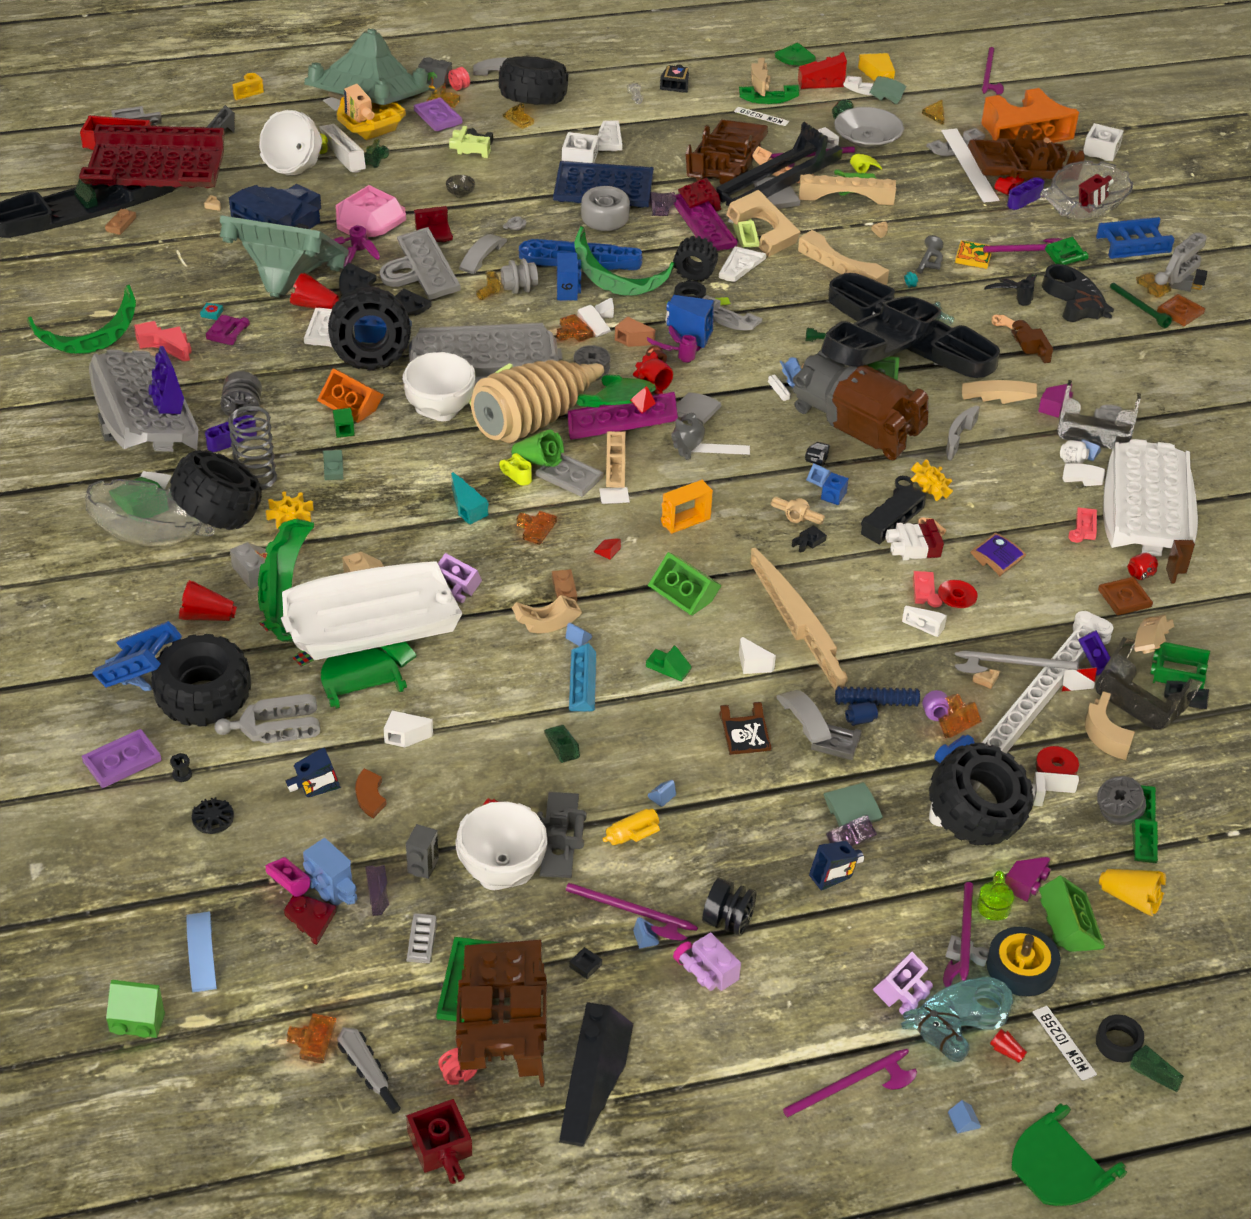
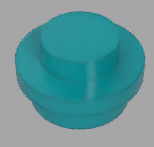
(911, 279)

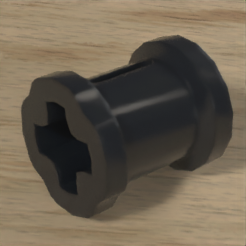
(183, 768)

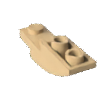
(760, 77)
(1151, 633)

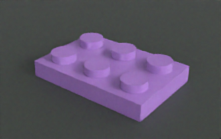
(437, 114)
(121, 758)

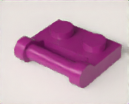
(223, 327)

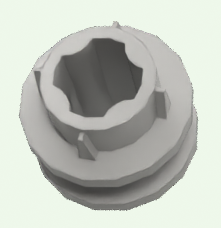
(518, 276)

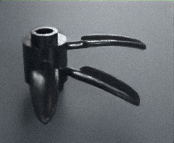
(1024, 288)

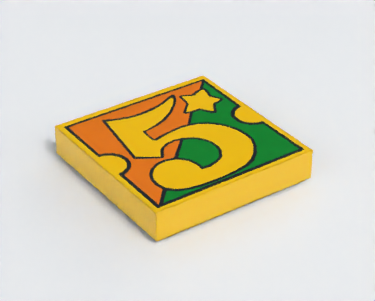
(972, 255)

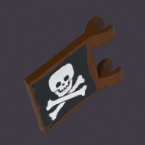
(745, 733)

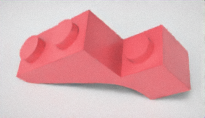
(172, 339)

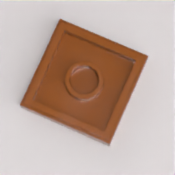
(1181, 309)
(1125, 596)

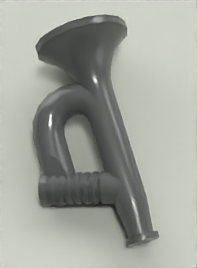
(934, 245)

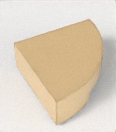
(212, 203)
(880, 229)
(986, 678)

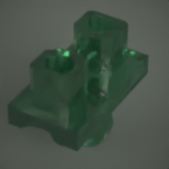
(375, 153)

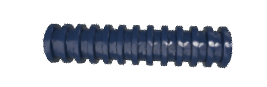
(877, 696)

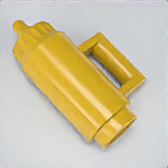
(633, 827)

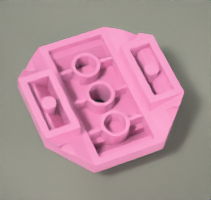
(372, 210)

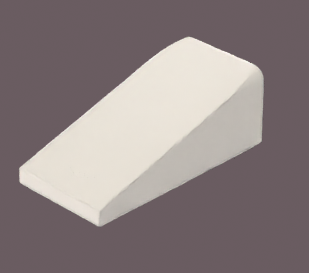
(593, 320)
(925, 620)

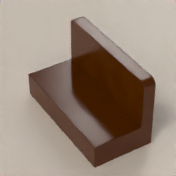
(1179, 558)

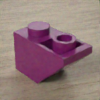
(1052, 400)
(1026, 876)

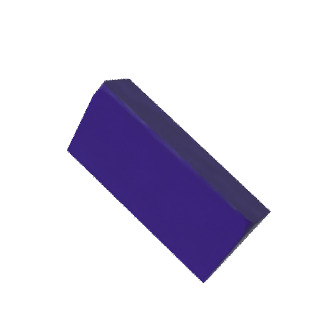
(1095, 651)

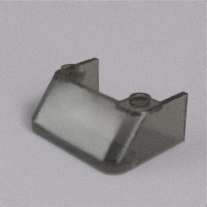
(1095, 430)
(1136, 701)

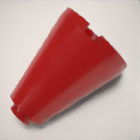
(312, 294)
(205, 605)

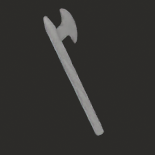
(972, 666)

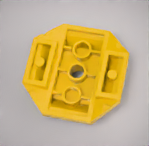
(385, 120)

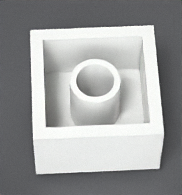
(1103, 142)
(580, 148)

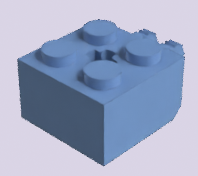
(330, 873)

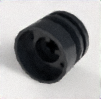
(725, 905)

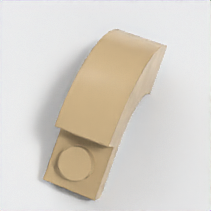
(548, 618)

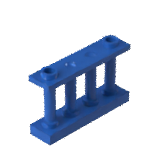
(1135, 247)
(137, 654)

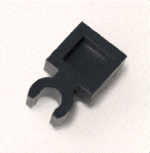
(810, 537)

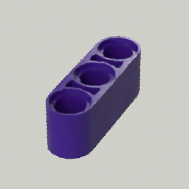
(1025, 193)
(219, 436)

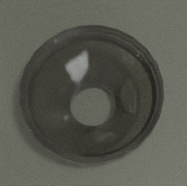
(460, 185)

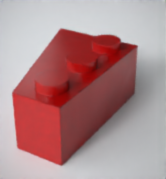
(823, 74)

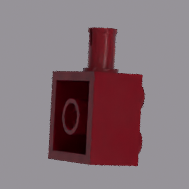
(440, 1138)

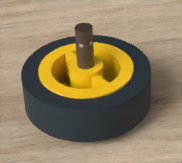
(1023, 960)

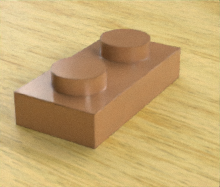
(120, 221)
(564, 584)

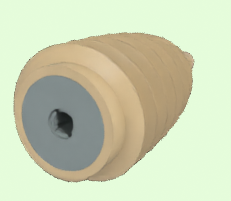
(529, 397)

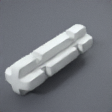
(778, 386)

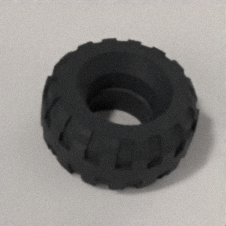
(533, 80)
(362, 303)
(215, 490)
(200, 660)
(964, 810)

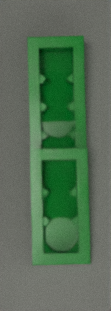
(1146, 830)

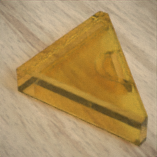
(935, 112)

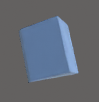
(1094, 450)
(818, 475)
(577, 635)
(663, 793)
(644, 934)
(963, 1117)

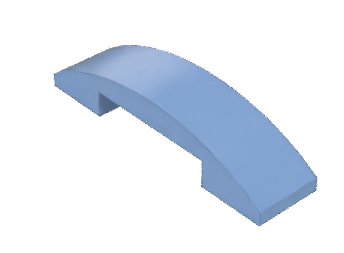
(201, 952)

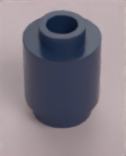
(861, 713)

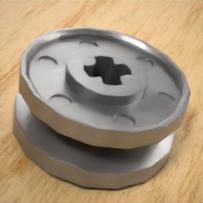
(593, 354)
(1121, 800)

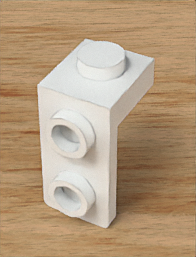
(1052, 782)

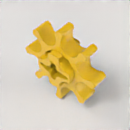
(931, 480)
(289, 509)

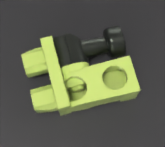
(470, 141)

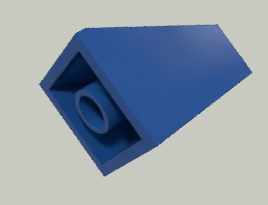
(691, 317)

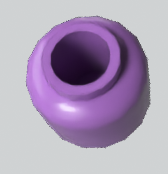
(935, 705)

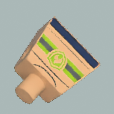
(357, 104)

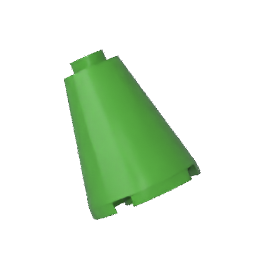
(541, 448)

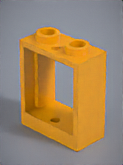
(699, 513)

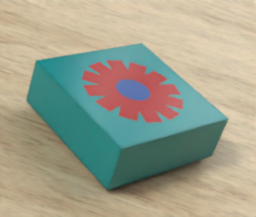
(211, 311)

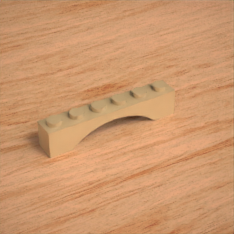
(878, 190)
(816, 247)

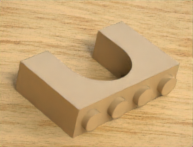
(758, 206)

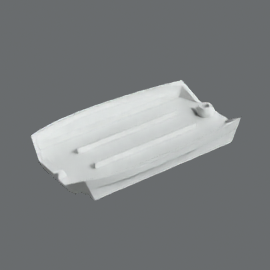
(1149, 496)
(369, 609)

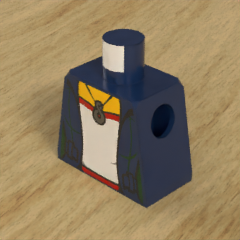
(314, 775)
(834, 864)

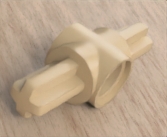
(797, 510)

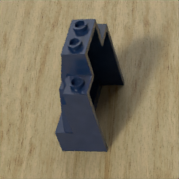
(277, 205)

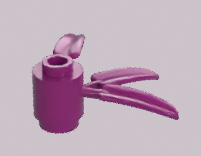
(358, 242)
(687, 345)

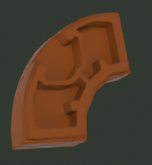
(367, 793)

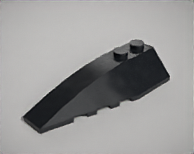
(595, 1070)

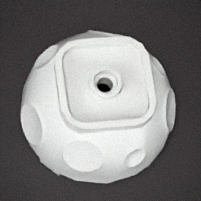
(282, 142)
(439, 384)
(501, 844)

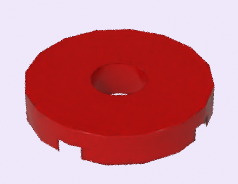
(1060, 755)

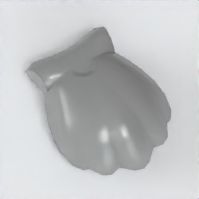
(515, 223)

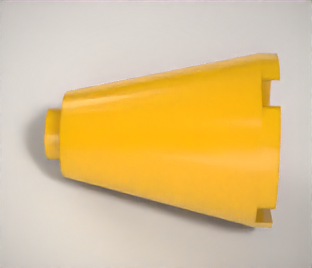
(1135, 887)

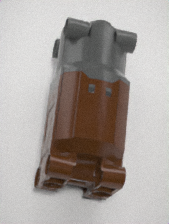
(862, 402)

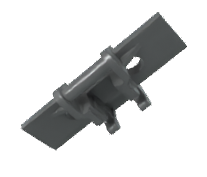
(560, 814)

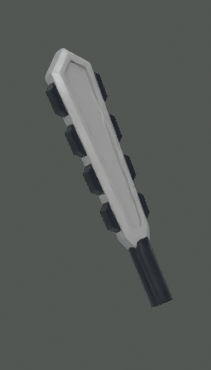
(361, 1055)

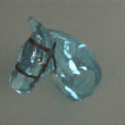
(945, 1012)

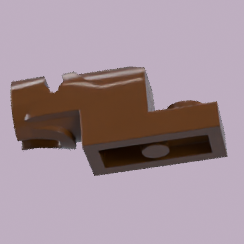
(1032, 340)

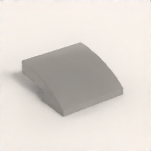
(699, 404)

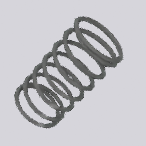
(248, 448)

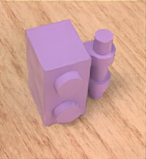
(459, 576)
(712, 963)
(900, 980)

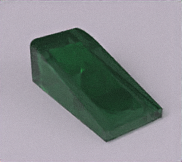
(562, 743)
(1156, 1068)

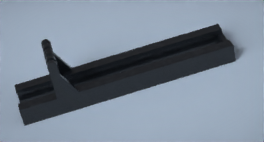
(808, 142)

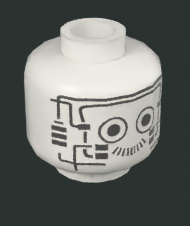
(1074, 452)

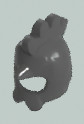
(687, 437)

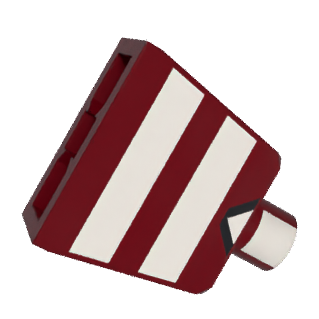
(1094, 190)

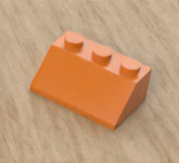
(346, 392)

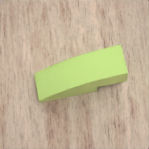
(746, 233)

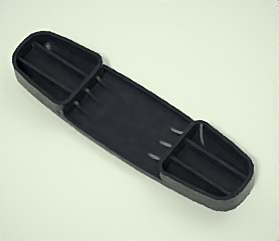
(34, 213)
(881, 335)
(950, 347)

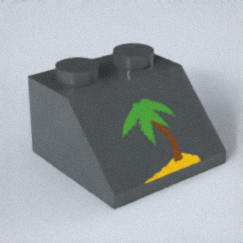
(437, 72)

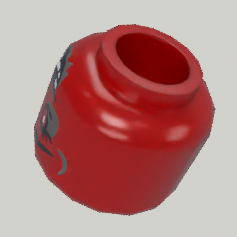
(1142, 566)

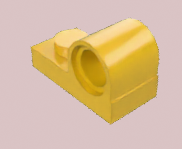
(249, 87)

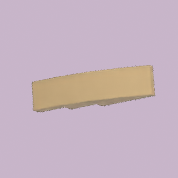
(1005, 390)
(615, 459)

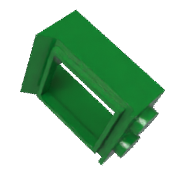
(1182, 655)

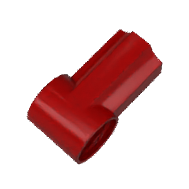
(1004, 185)

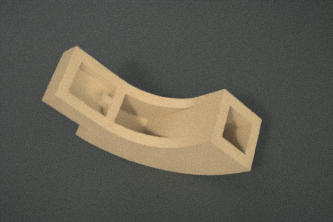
(1105, 734)

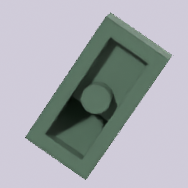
(333, 465)

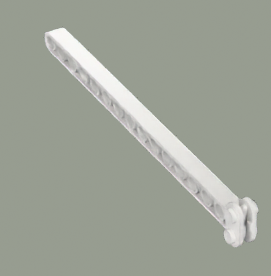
(1041, 689)

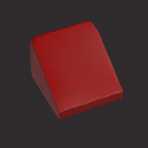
(608, 548)

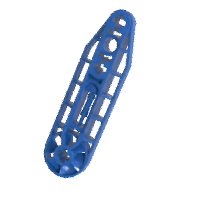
(609, 256)

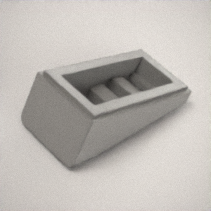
(422, 924)

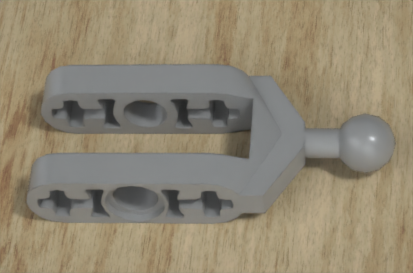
(1183, 261)
(257, 712)

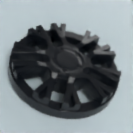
(212, 816)

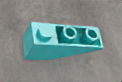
(469, 502)

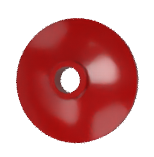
(957, 593)

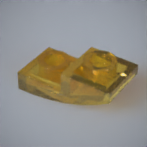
(1153, 288)

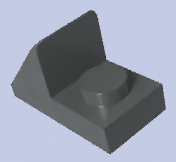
(224, 119)

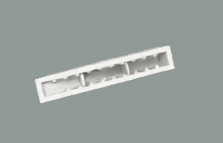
(344, 148)

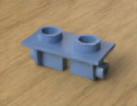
(790, 369)

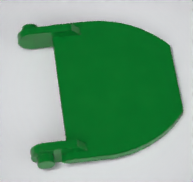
(617, 391)
(358, 671)
(1057, 1165)

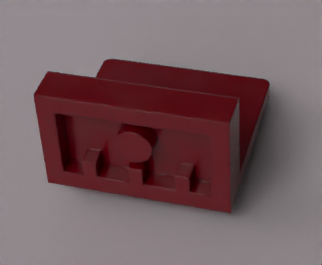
(699, 193)
(436, 220)

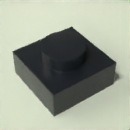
(585, 963)

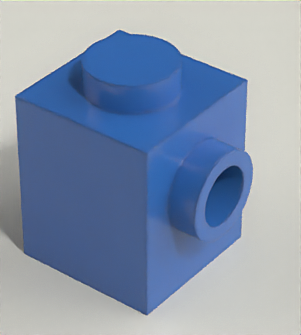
(834, 488)

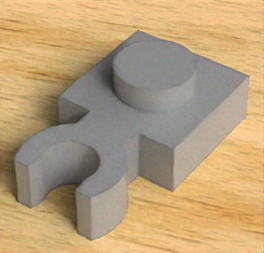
(977, 955)

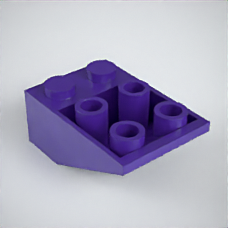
(165, 385)

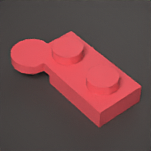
(1085, 525)
(925, 589)

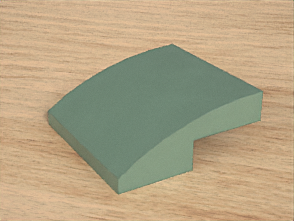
(887, 88)
(852, 803)

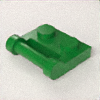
(1065, 248)

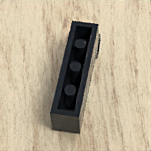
(900, 508)

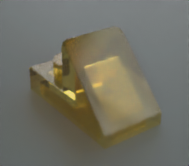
(450, 98)
(518, 117)

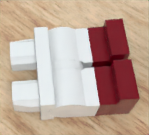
(916, 540)

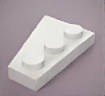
(609, 136)
(739, 263)

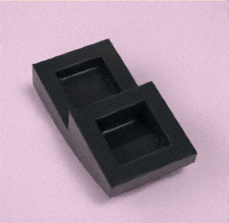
(1200, 699)

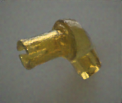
(493, 285)

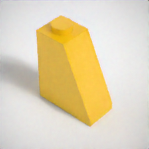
(876, 65)

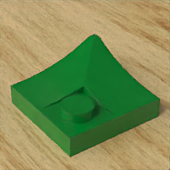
(795, 55)

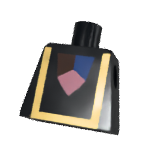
(675, 79)

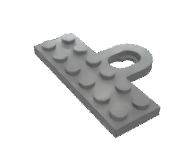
(427, 265)

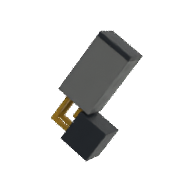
(1187, 283)

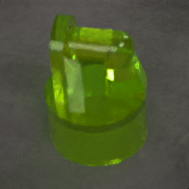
(995, 898)

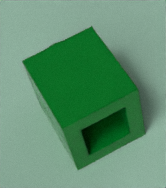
(343, 422)

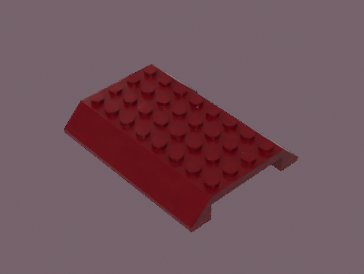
(155, 156)

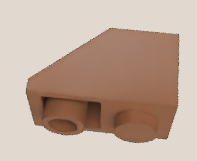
(633, 333)

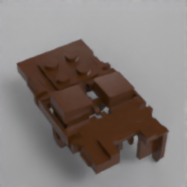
(725, 151)
(1026, 158)
(501, 973)

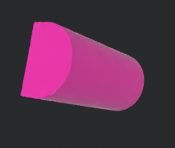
(289, 876)

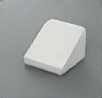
(606, 308)

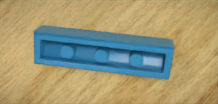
(582, 679)

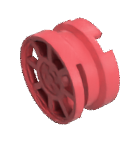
(460, 78)
(451, 1068)

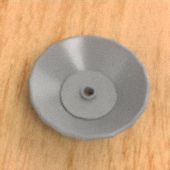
(868, 126)

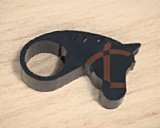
(1081, 294)

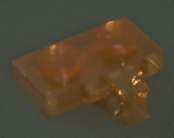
(573, 327)
(536, 526)
(959, 716)
(313, 1039)

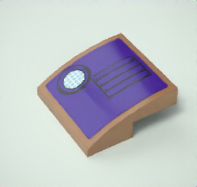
(998, 553)

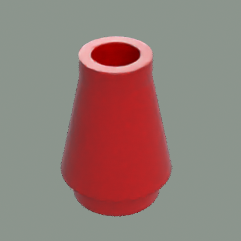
(1008, 1046)

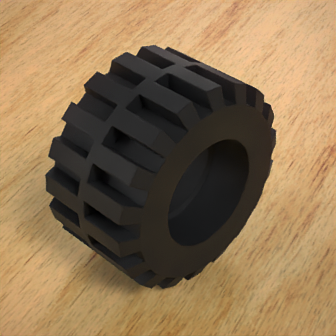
(698, 248)

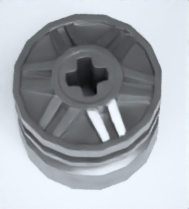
(240, 390)

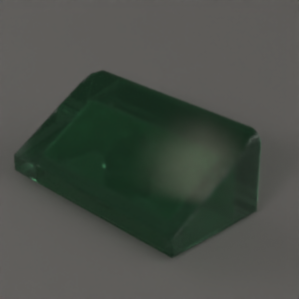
(85, 194)

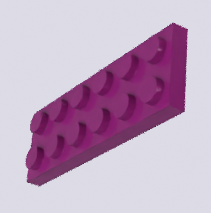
(706, 223)
(615, 418)

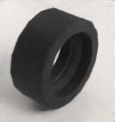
(690, 287)
(1121, 1023)

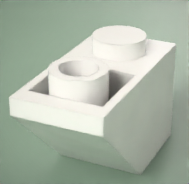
(407, 729)

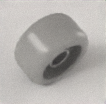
(605, 208)

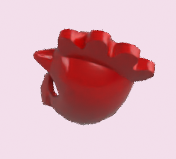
(654, 371)

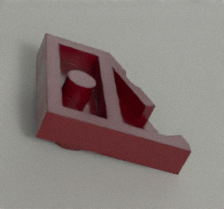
(310, 916)

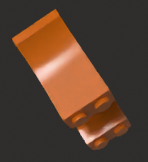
(1038, 111)

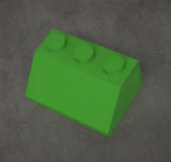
(684, 584)
(1070, 916)

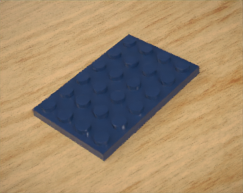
(578, 177)

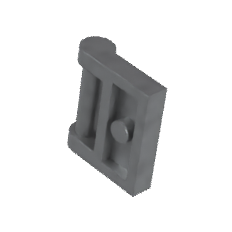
(842, 742)

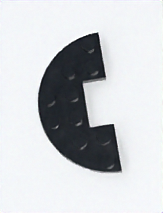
(355, 277)

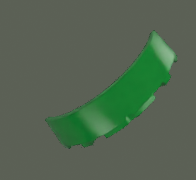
(611, 281)
(94, 341)
(277, 573)

